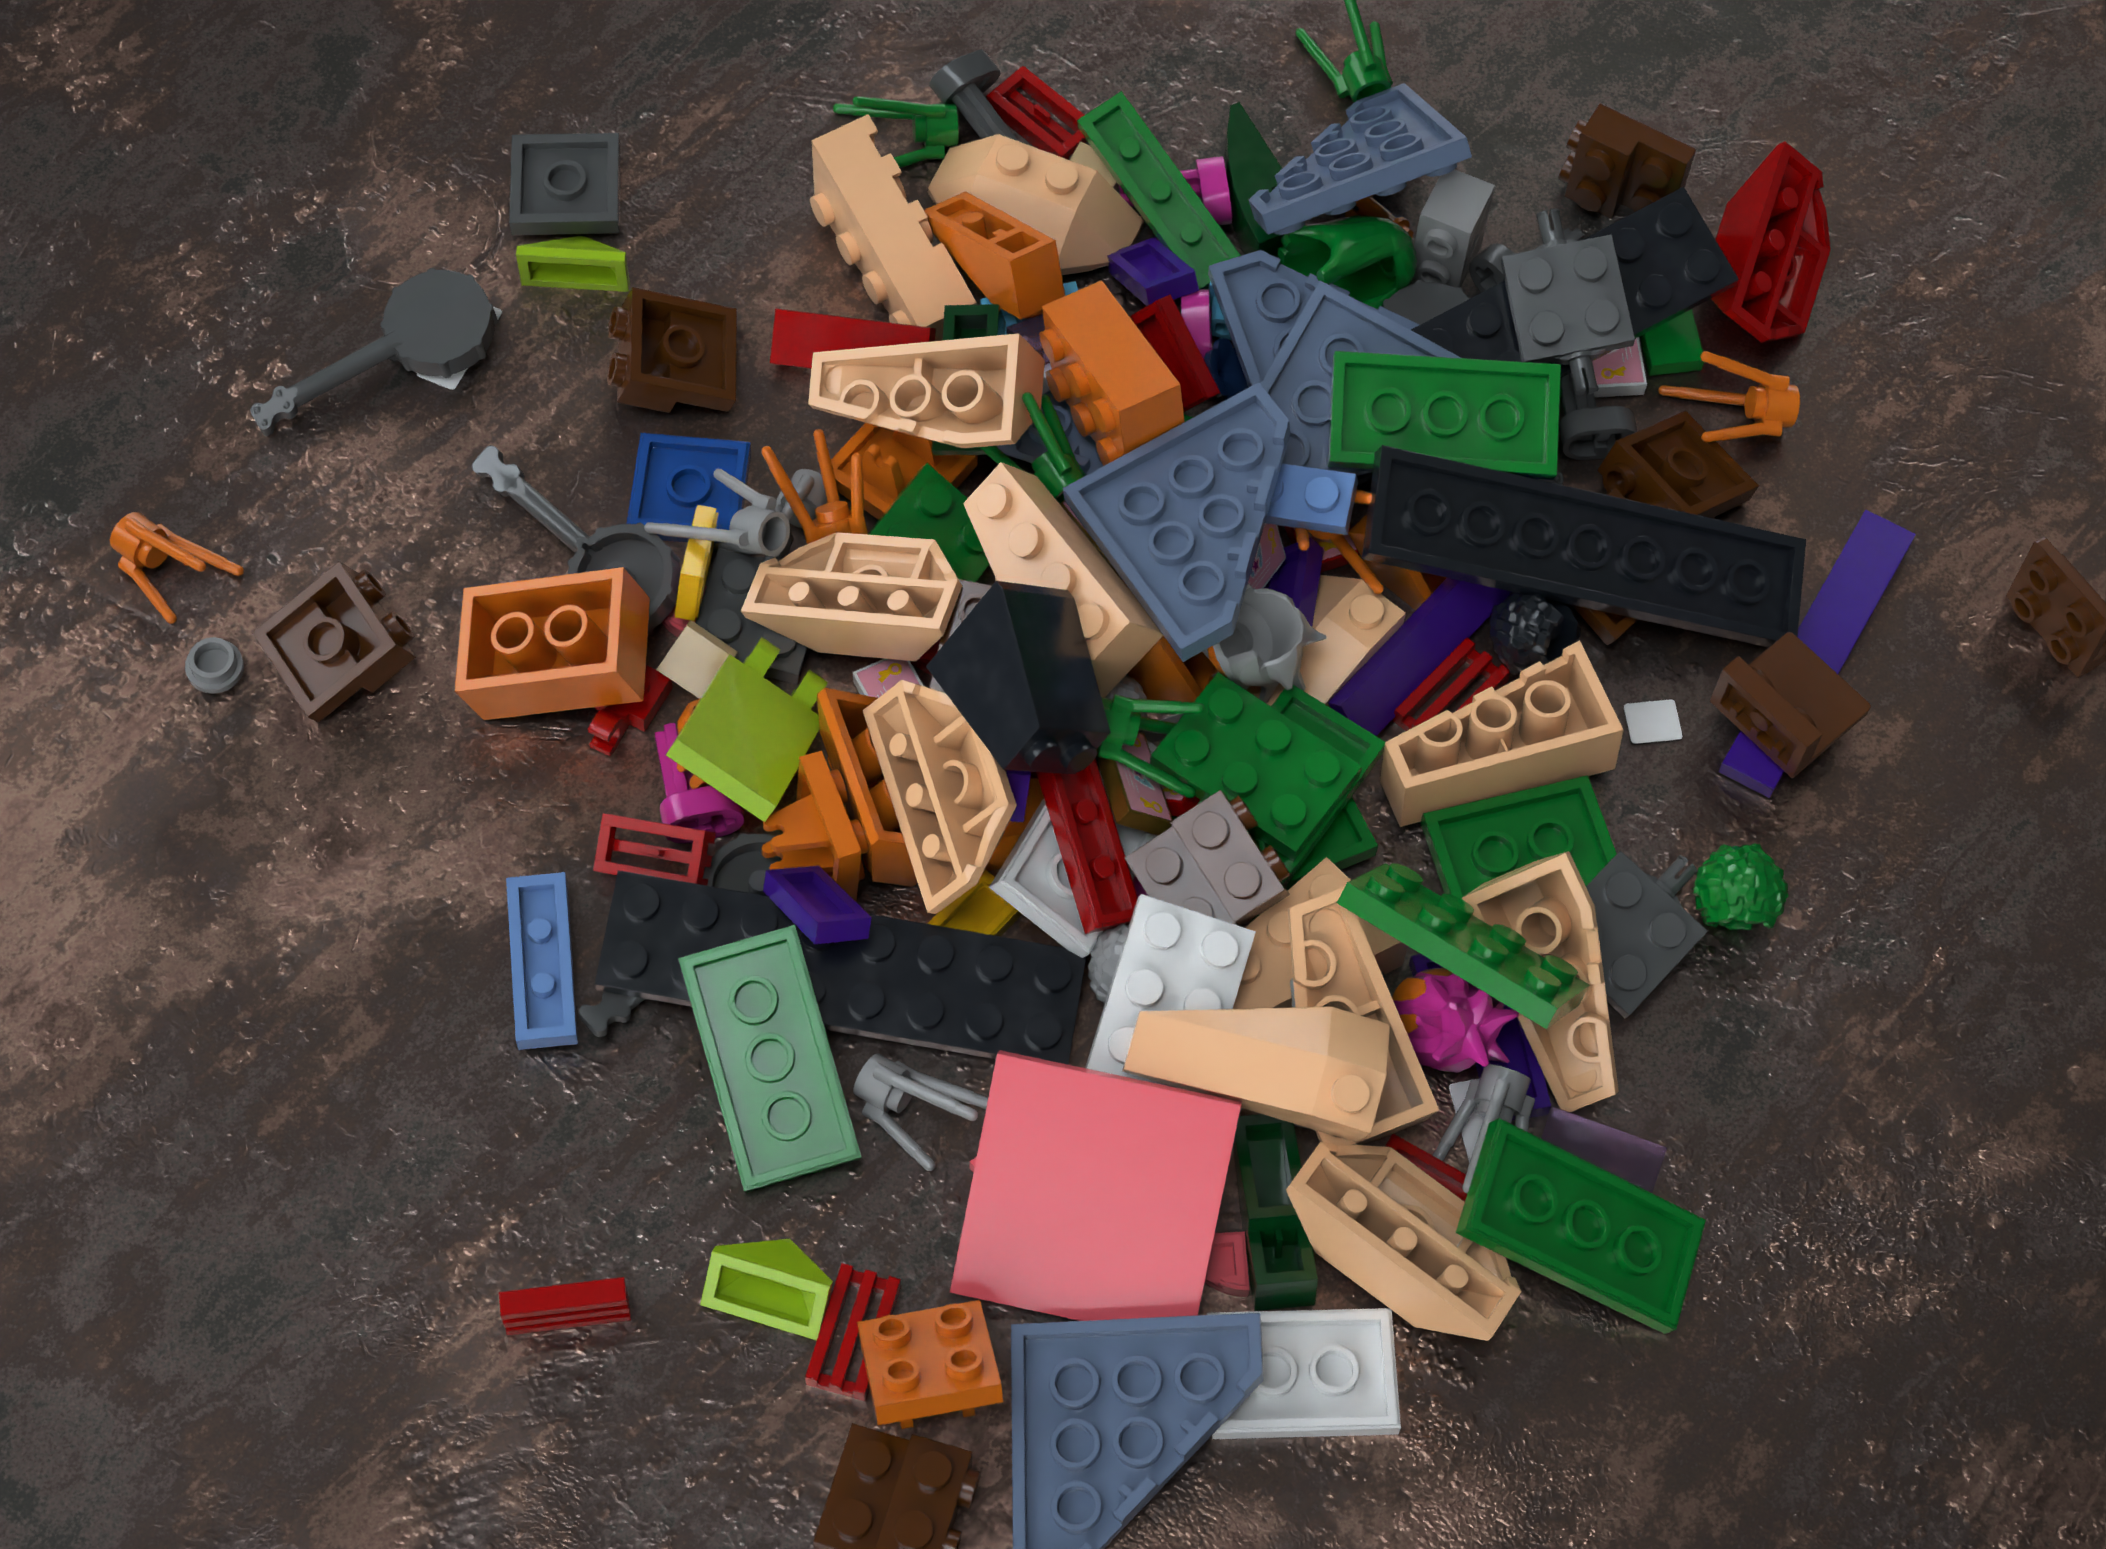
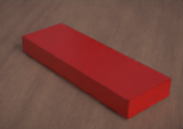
(802, 333)
(1090, 847)

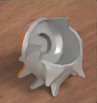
(1265, 643)

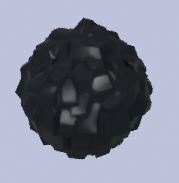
(1531, 630)

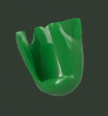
(1357, 253)

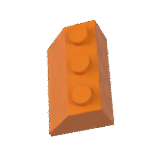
(854, 755)

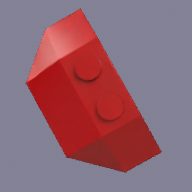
(1776, 245)

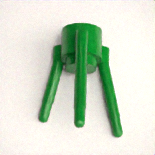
(1363, 70)
(931, 124)
(1057, 465)
(1125, 722)

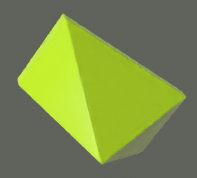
(573, 265)
(768, 1285)

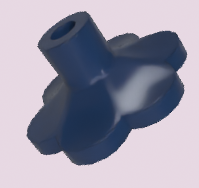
(1225, 368)

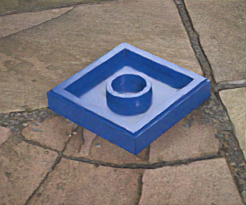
(677, 475)

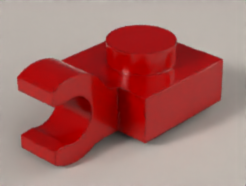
(613, 720)

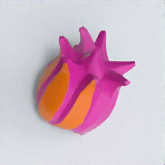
(1450, 1020)

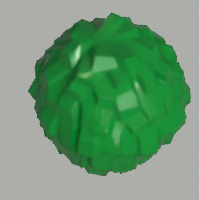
(1740, 888)

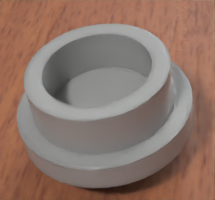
(214, 665)

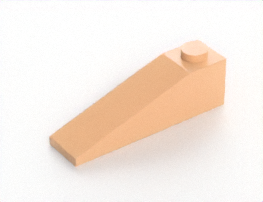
(935, 390)
(1355, 629)
(1558, 918)
(1340, 971)
(1285, 1063)

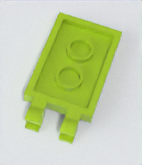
(749, 731)

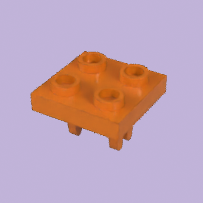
(890, 463)
(818, 827)
(930, 1363)

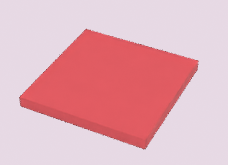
(1093, 1193)

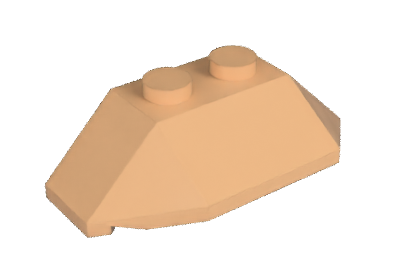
(1044, 192)
(857, 595)
(942, 786)
(1399, 1241)

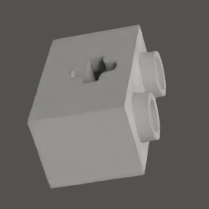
(1452, 228)

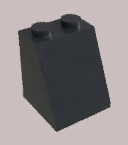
(1025, 679)

